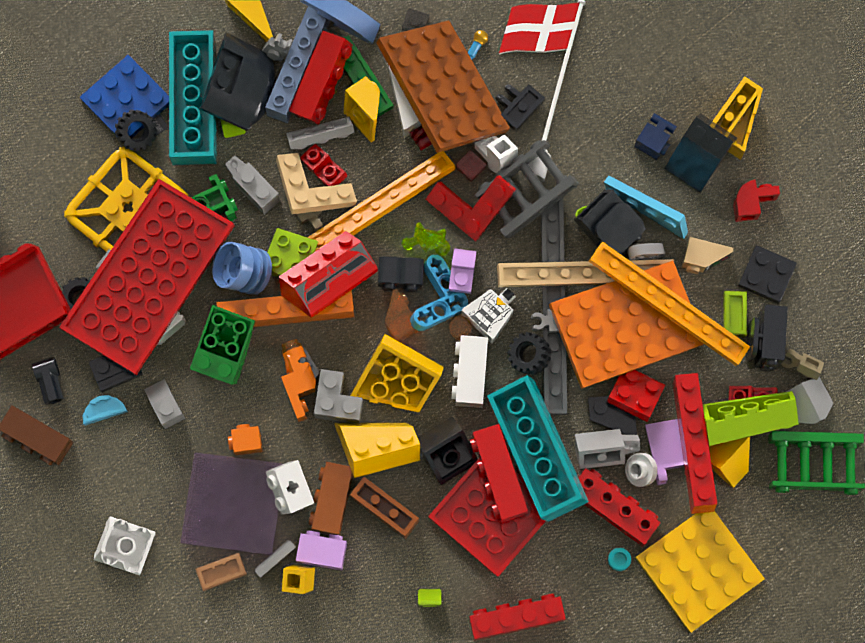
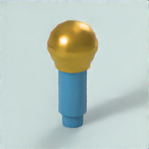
(480, 39)

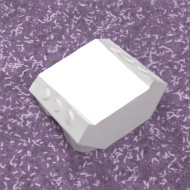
(124, 545)

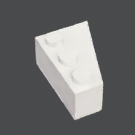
(406, 114)

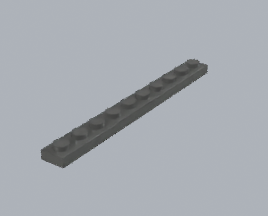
(553, 251)

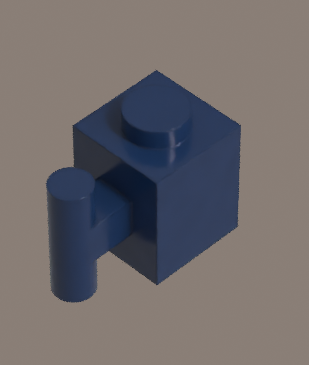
(653, 139)

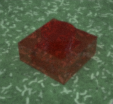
(470, 166)

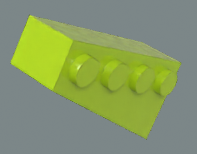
(749, 416)

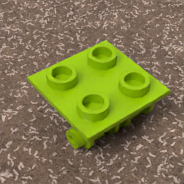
(288, 250)

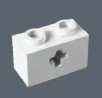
(297, 496)

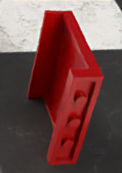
(28, 299)

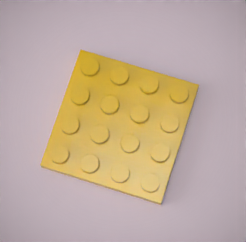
(699, 569)

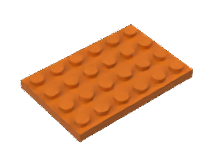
(616, 331)

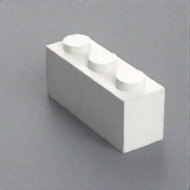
(470, 371)

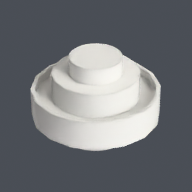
(641, 469)

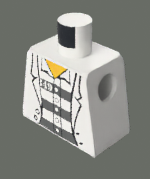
(490, 313)

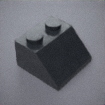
(447, 450)

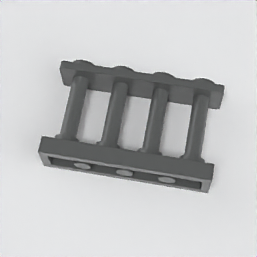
(546, 197)

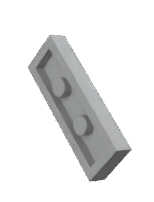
(320, 133)

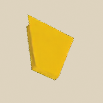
(731, 460)

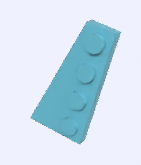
(653, 209)

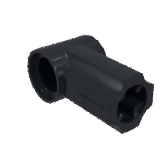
(47, 375)

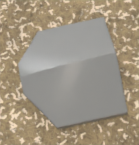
(812, 401)

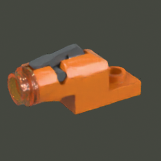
(301, 377)

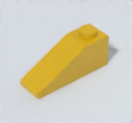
(253, 15)

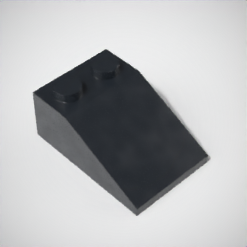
(700, 152)

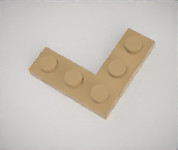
(306, 200)

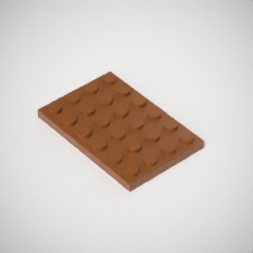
(442, 86)

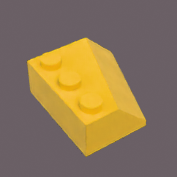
(398, 376)
(378, 446)

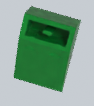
(223, 345)

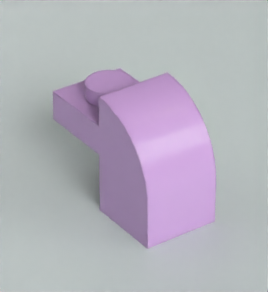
(462, 271)

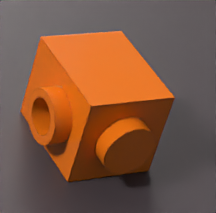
(245, 440)

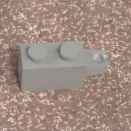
(253, 185)
(604, 448)

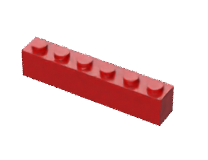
(694, 443)

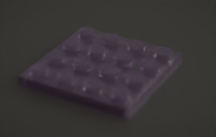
(230, 505)

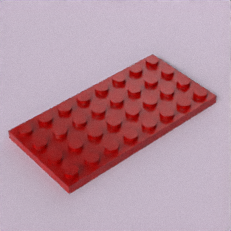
(147, 276)

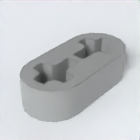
(646, 251)

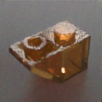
(399, 317)

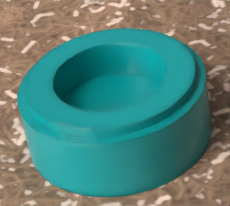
(619, 559)

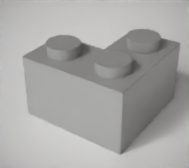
(332, 404)

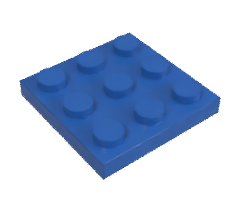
(122, 90)

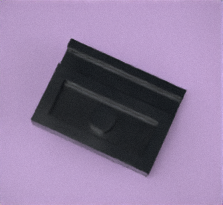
(110, 374)

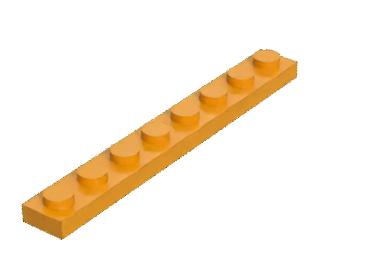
(386, 199)
(669, 304)

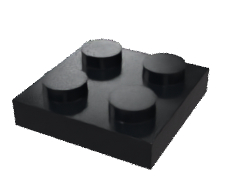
(767, 274)

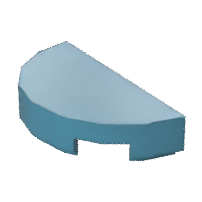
(103, 408)

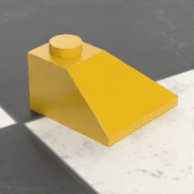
(362, 106)

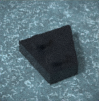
(611, 416)

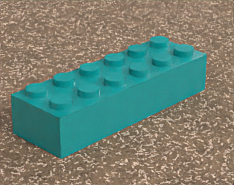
(190, 68)
(537, 448)

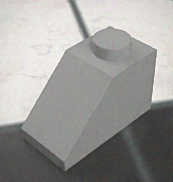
(164, 404)

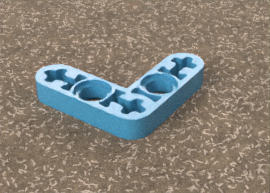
(447, 297)

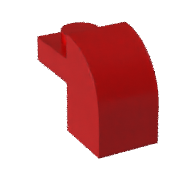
(747, 200)

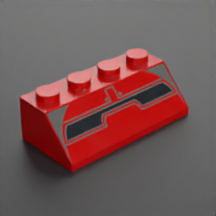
(327, 274)

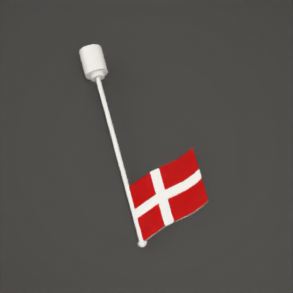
(542, 31)

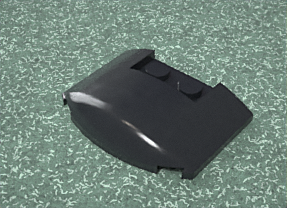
(239, 83)

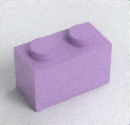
(321, 550)

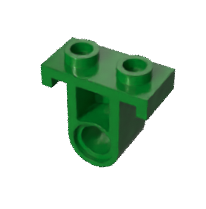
(216, 198)

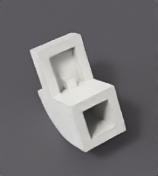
(497, 152)

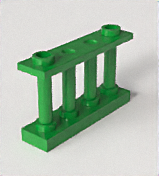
(827, 442)

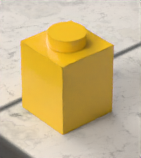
(298, 579)

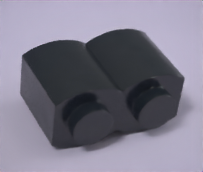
(400, 273)

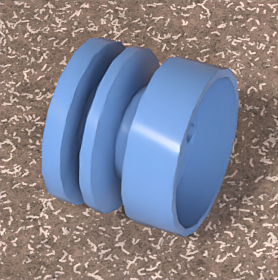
(242, 268)

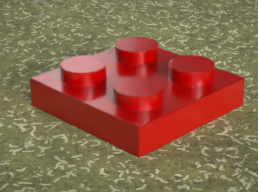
(636, 394)

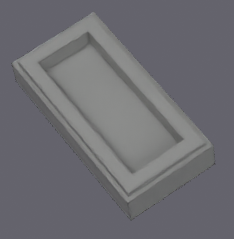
(273, 559)

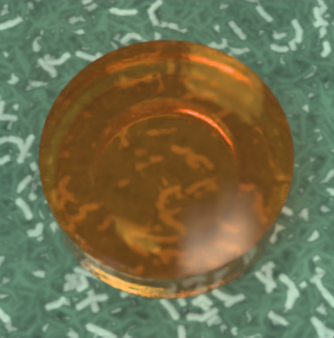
(460, 326)

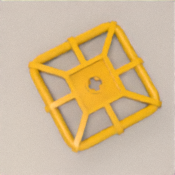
(123, 194)

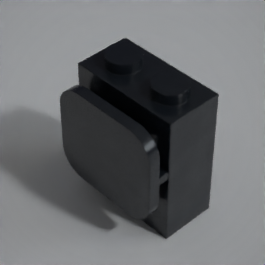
(611, 222)
(767, 337)

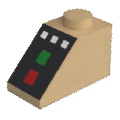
(704, 255)

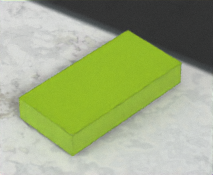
(735, 312)

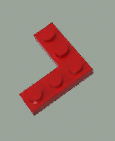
(476, 219)

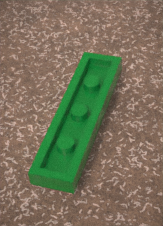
(357, 69)

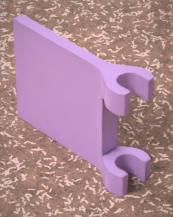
(665, 447)

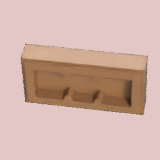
(221, 571)

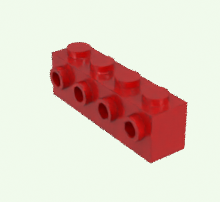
(321, 77)
(499, 472)
(617, 509)
(516, 618)

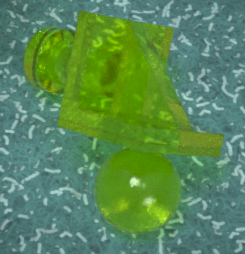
(428, 240)

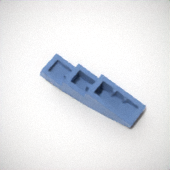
(346, 17)

